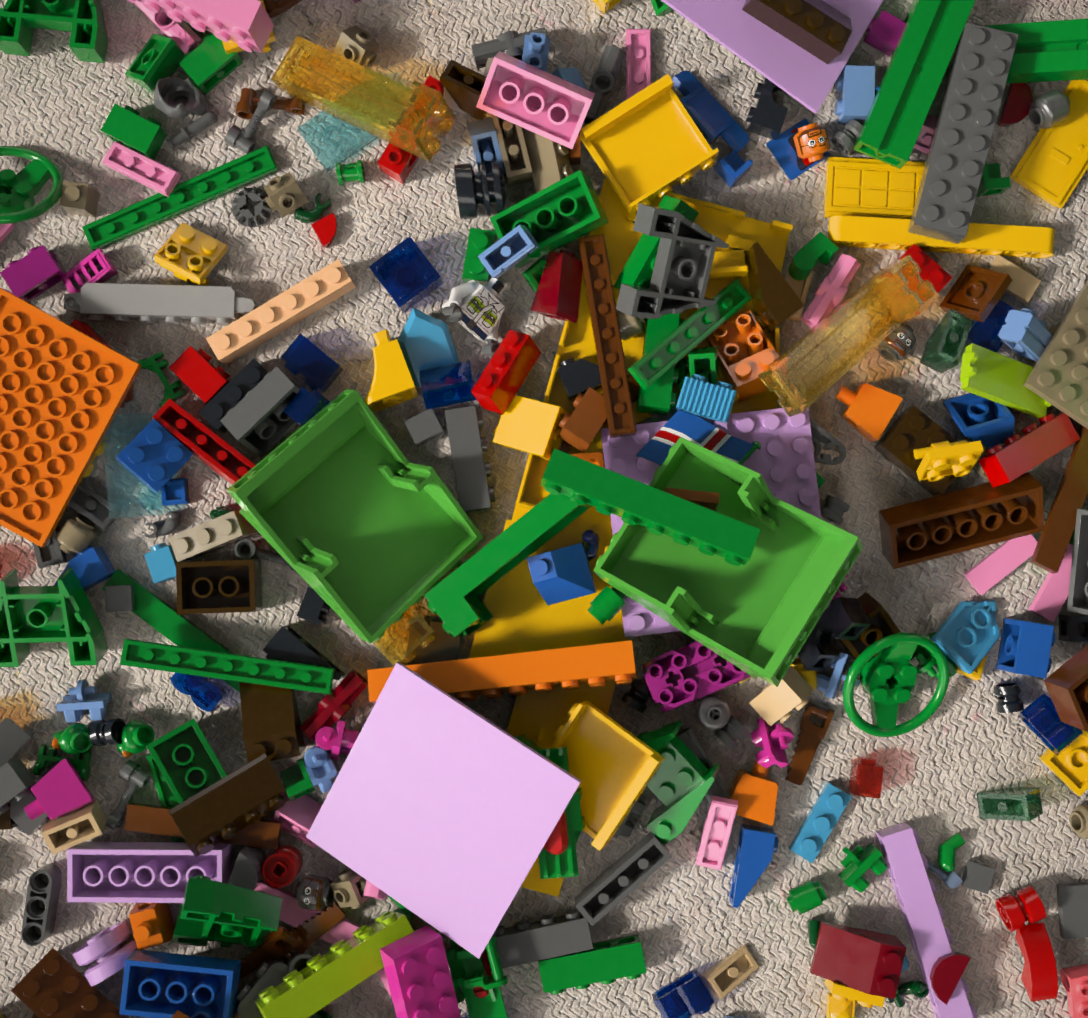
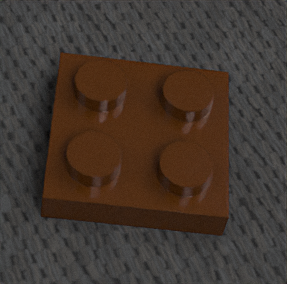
(976, 292)

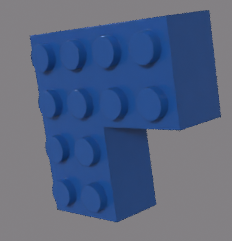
(168, 982)

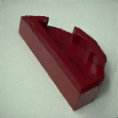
(1016, 104)
(947, 973)

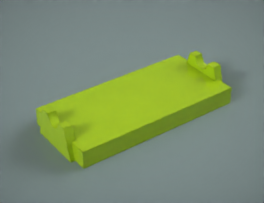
(1000, 380)

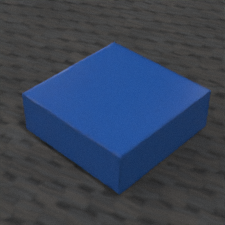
(175, 492)

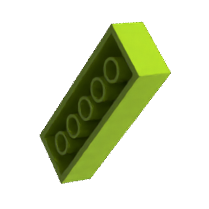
(335, 972)

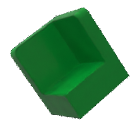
(991, 181)
(297, 781)

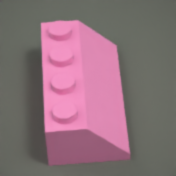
(535, 99)

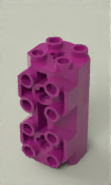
(689, 675)

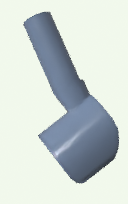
(951, 880)

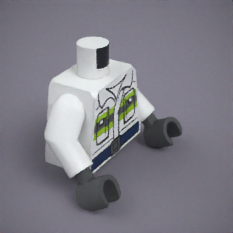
(477, 311)

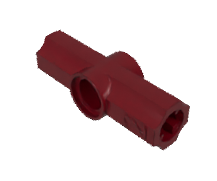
(336, 704)

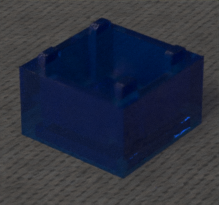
(406, 274)

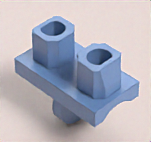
(536, 50)
(831, 685)
(83, 698)
(320, 768)

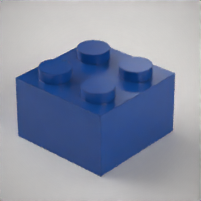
(154, 456)
(1025, 648)

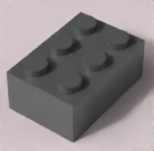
(260, 416)

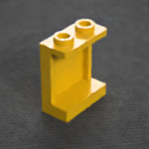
(530, 427)

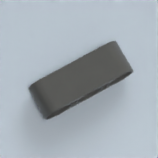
(33, 913)

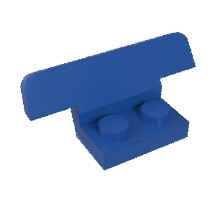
(708, 113)

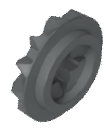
(245, 217)

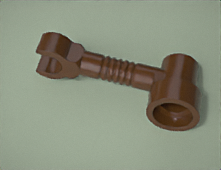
(249, 102)

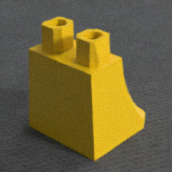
(391, 378)

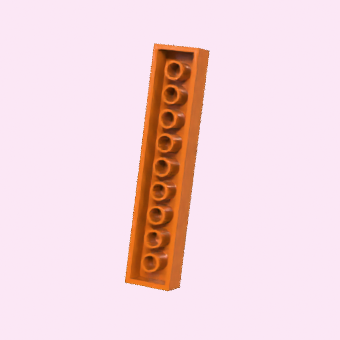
(522, 671)

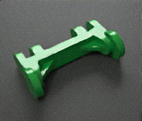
(151, 364)
(80, 764)

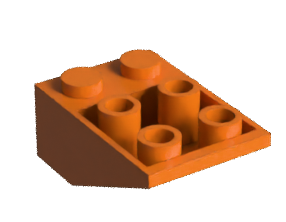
(743, 353)

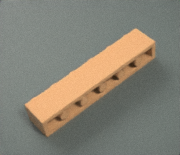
(281, 312)

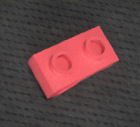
(1076, 984)

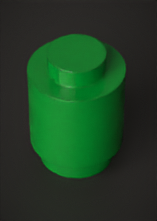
(806, 896)

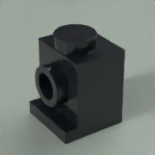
(313, 607)

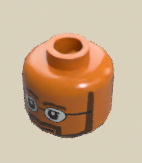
(811, 142)

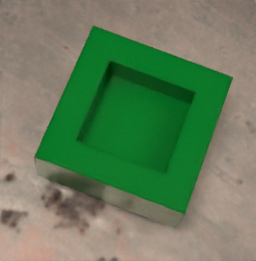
(534, 273)

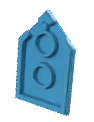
(426, 344)
(968, 633)

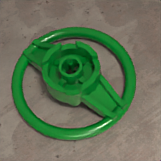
(19, 190)
(890, 681)

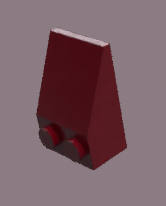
(859, 959)

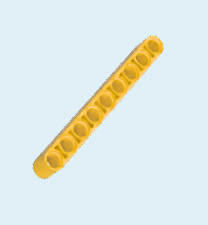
(979, 240)

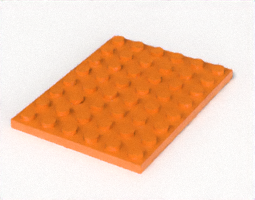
(53, 412)

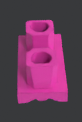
(339, 741)
(774, 741)

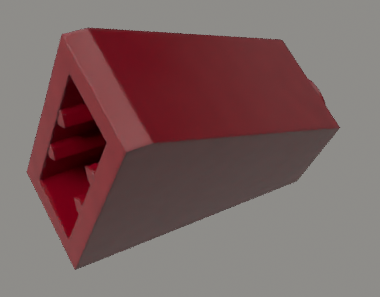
(560, 287)

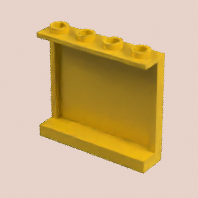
(648, 145)
(611, 768)

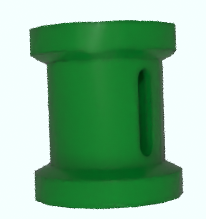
(350, 172)

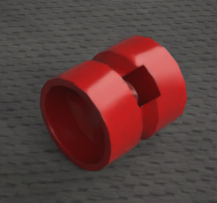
(282, 866)
(1020, 908)

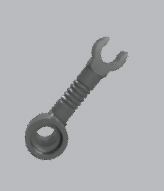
(242, 138)
(258, 553)
(134, 777)

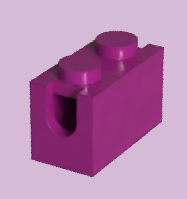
(33, 273)

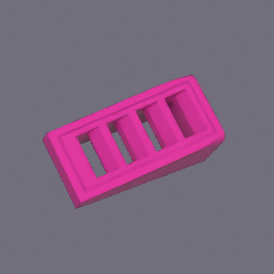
(90, 261)

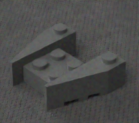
(679, 268)

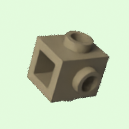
(357, 46)
(284, 195)
(349, 889)

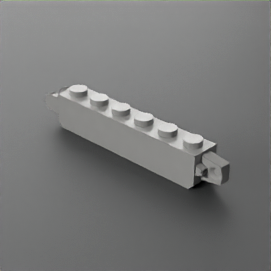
(159, 302)

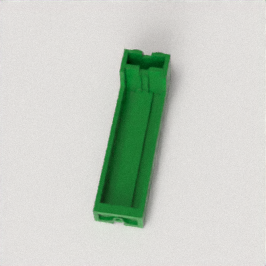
(1048, 51)
(912, 79)
(457, 595)

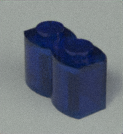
(204, 693)
(1045, 723)
(684, 997)

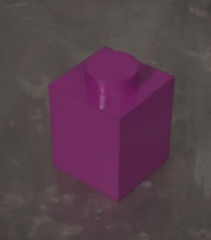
(884, 32)

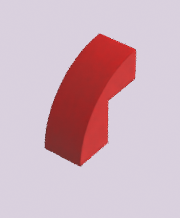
(1040, 968)

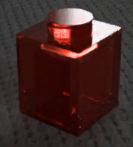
(866, 778)

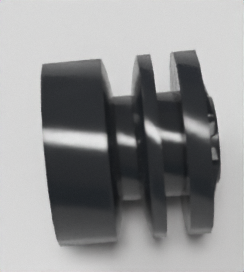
(479, 189)

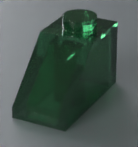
(946, 342)
(1010, 804)

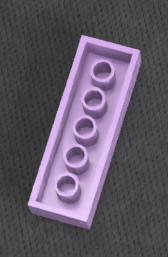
(140, 871)

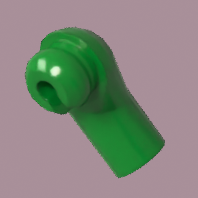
(946, 852)

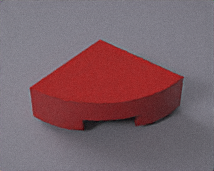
(326, 229)

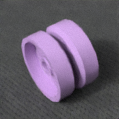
(107, 951)

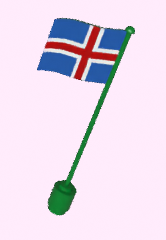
(698, 431)

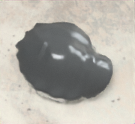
(179, 97)

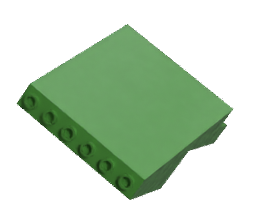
(356, 516)
(746, 612)

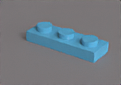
(819, 822)

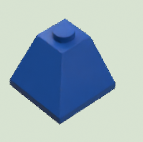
(981, 418)
(562, 574)

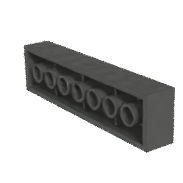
(963, 133)

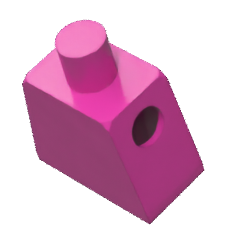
(59, 793)

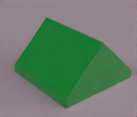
(155, 61)

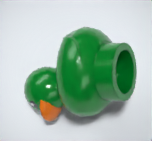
(135, 738)
(73, 739)

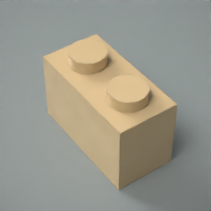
(777, 702)
(74, 828)

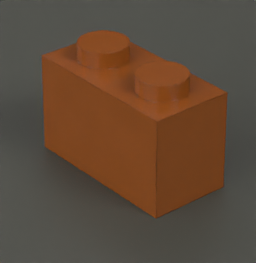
(585, 421)

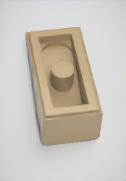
(730, 972)

